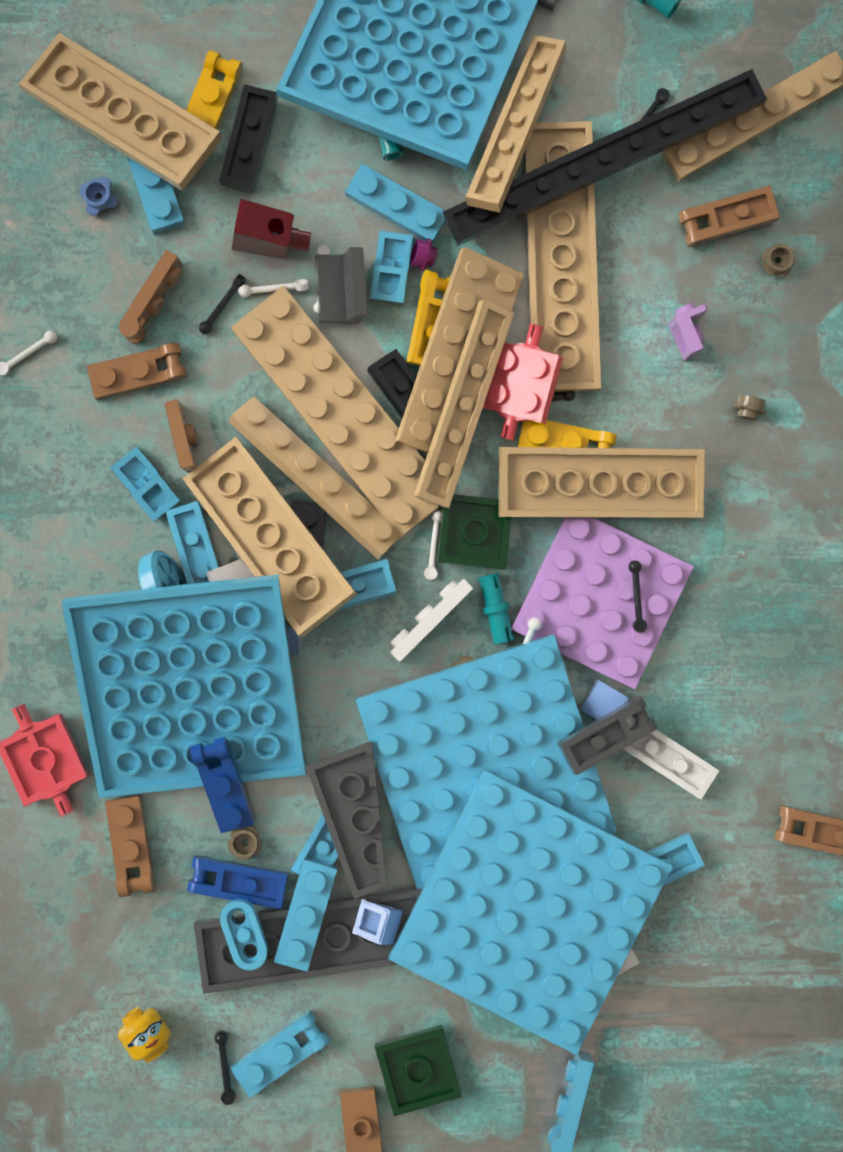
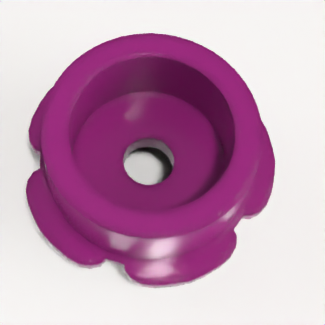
(423, 254)

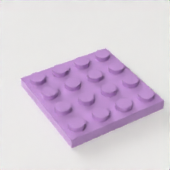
(588, 597)

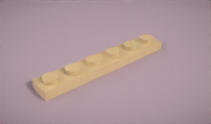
(782, 103)
(516, 123)
(464, 404)
(314, 477)

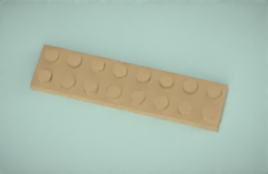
(565, 263)
(336, 407)

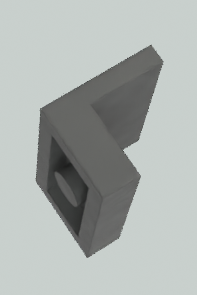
(341, 287)

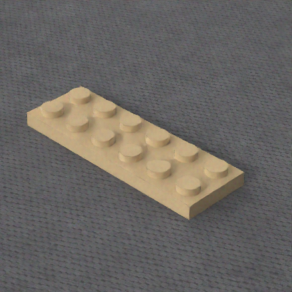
(121, 111)
(471, 280)
(601, 482)
(269, 535)

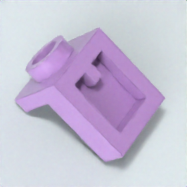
(686, 335)

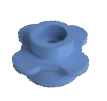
(94, 187)

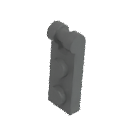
(606, 736)

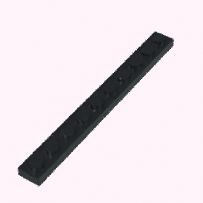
(611, 155)

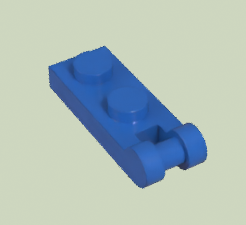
(223, 785)
(238, 881)

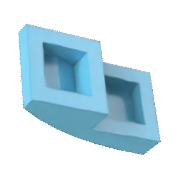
(391, 266)
(145, 483)

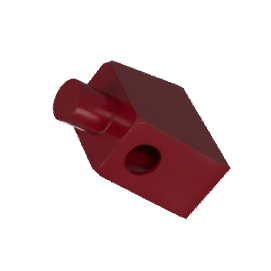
(255, 229)

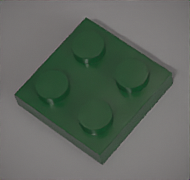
(473, 533)
(418, 1070)

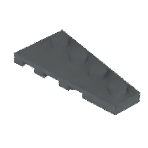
(350, 806)

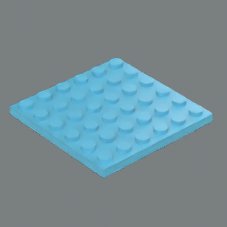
(409, 68)
(179, 673)
(475, 716)
(530, 911)

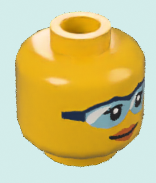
(144, 1034)

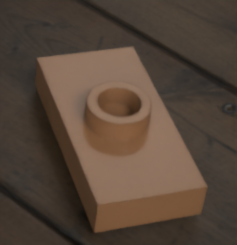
(183, 435)
(361, 1120)

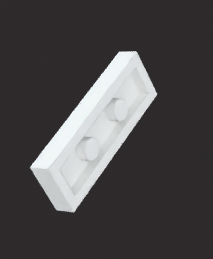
(430, 618)
(673, 761)

